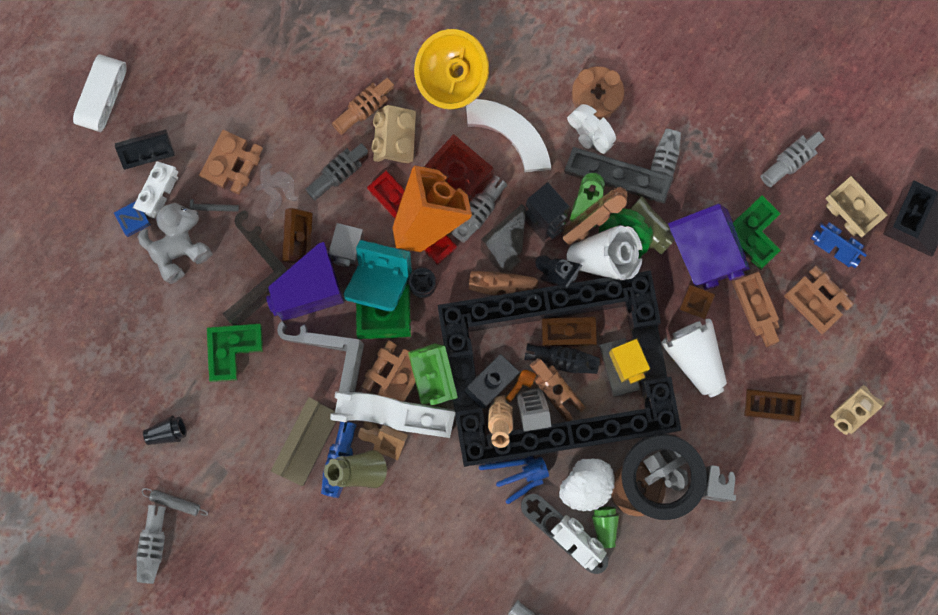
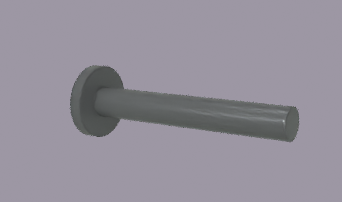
(213, 207)

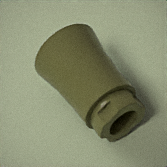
(661, 232)
(357, 470)

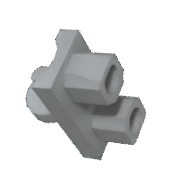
(675, 477)

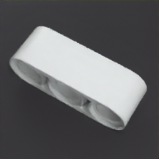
(99, 93)

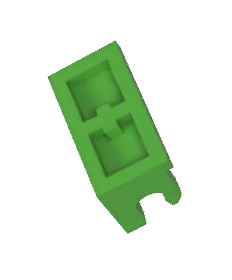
(432, 374)

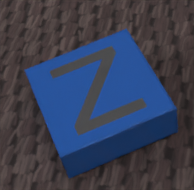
(131, 219)

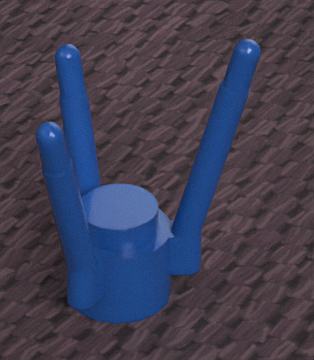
(533, 471)

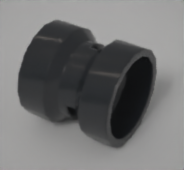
(422, 278)

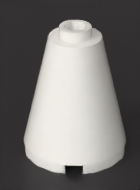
(609, 253)
(698, 356)

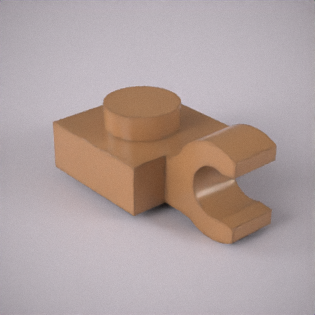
(386, 440)

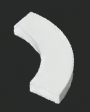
(515, 128)

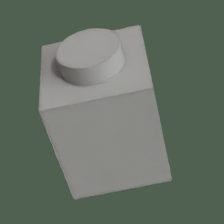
(344, 245)

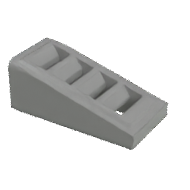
(533, 409)

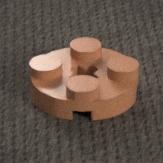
(608, 81)
(654, 492)

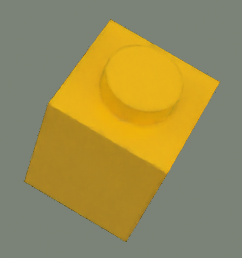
(629, 361)

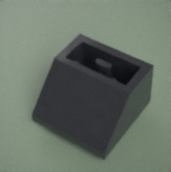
(915, 218)

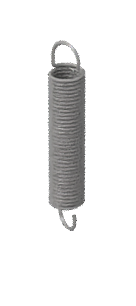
(174, 502)

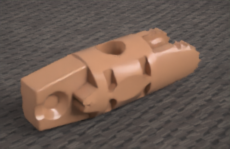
(500, 283)
(547, 379)

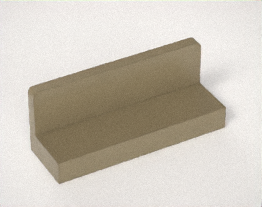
(304, 442)

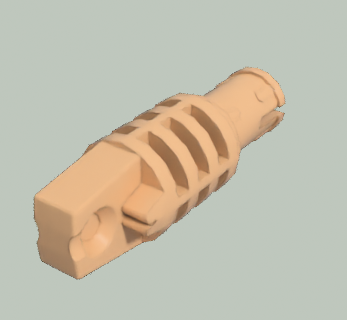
(500, 421)

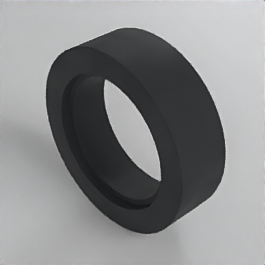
(671, 510)

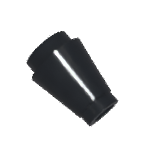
(166, 431)

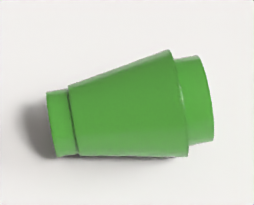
(606, 525)

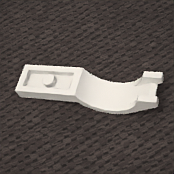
(393, 413)

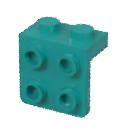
(379, 276)

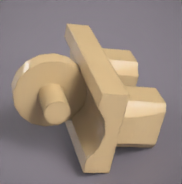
(856, 410)

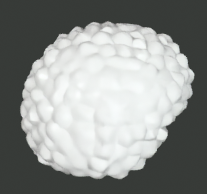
(588, 485)

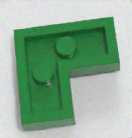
(749, 229)
(225, 344)

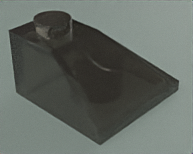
(505, 241)

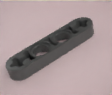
(533, 516)

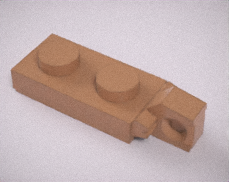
(757, 307)

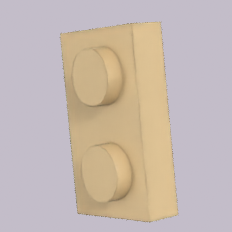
(394, 134)
(855, 207)

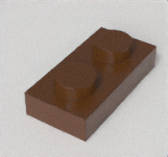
(296, 234)
(569, 331)

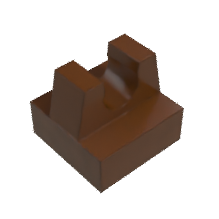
(697, 301)

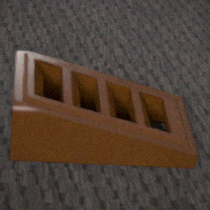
(796, 410)

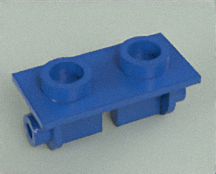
(848, 249)

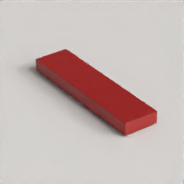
(389, 195)

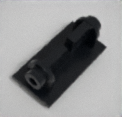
(557, 270)

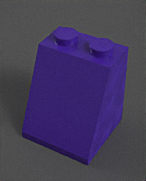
(710, 246)
(305, 286)

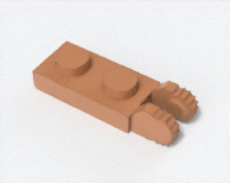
(595, 214)

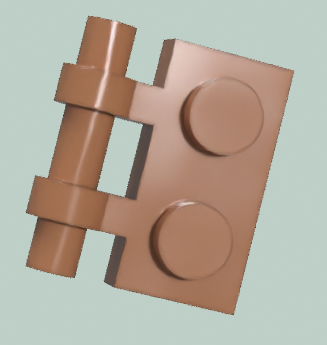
(224, 158)
(814, 304)
(400, 379)

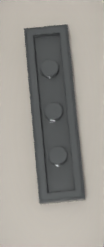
(619, 173)

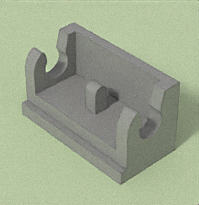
(716, 487)

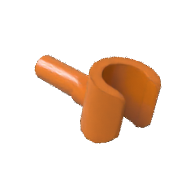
(526, 378)

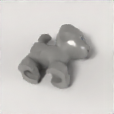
(175, 223)

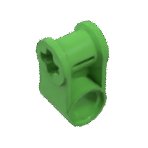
(586, 197)

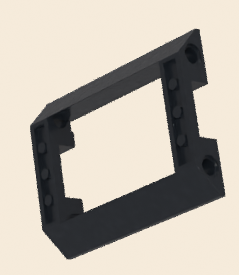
(553, 302)

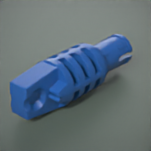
(341, 448)

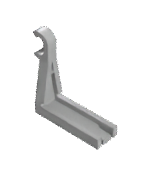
(351, 346)

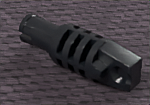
(564, 358)

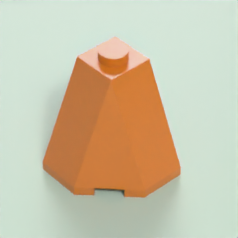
(428, 210)

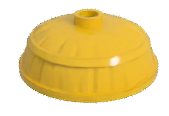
(438, 67)

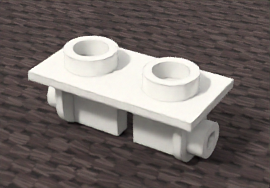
(159, 181)
(589, 549)

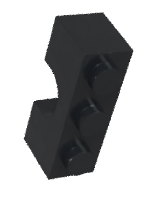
(546, 212)

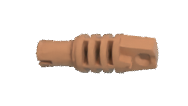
(363, 105)

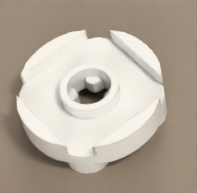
(592, 131)

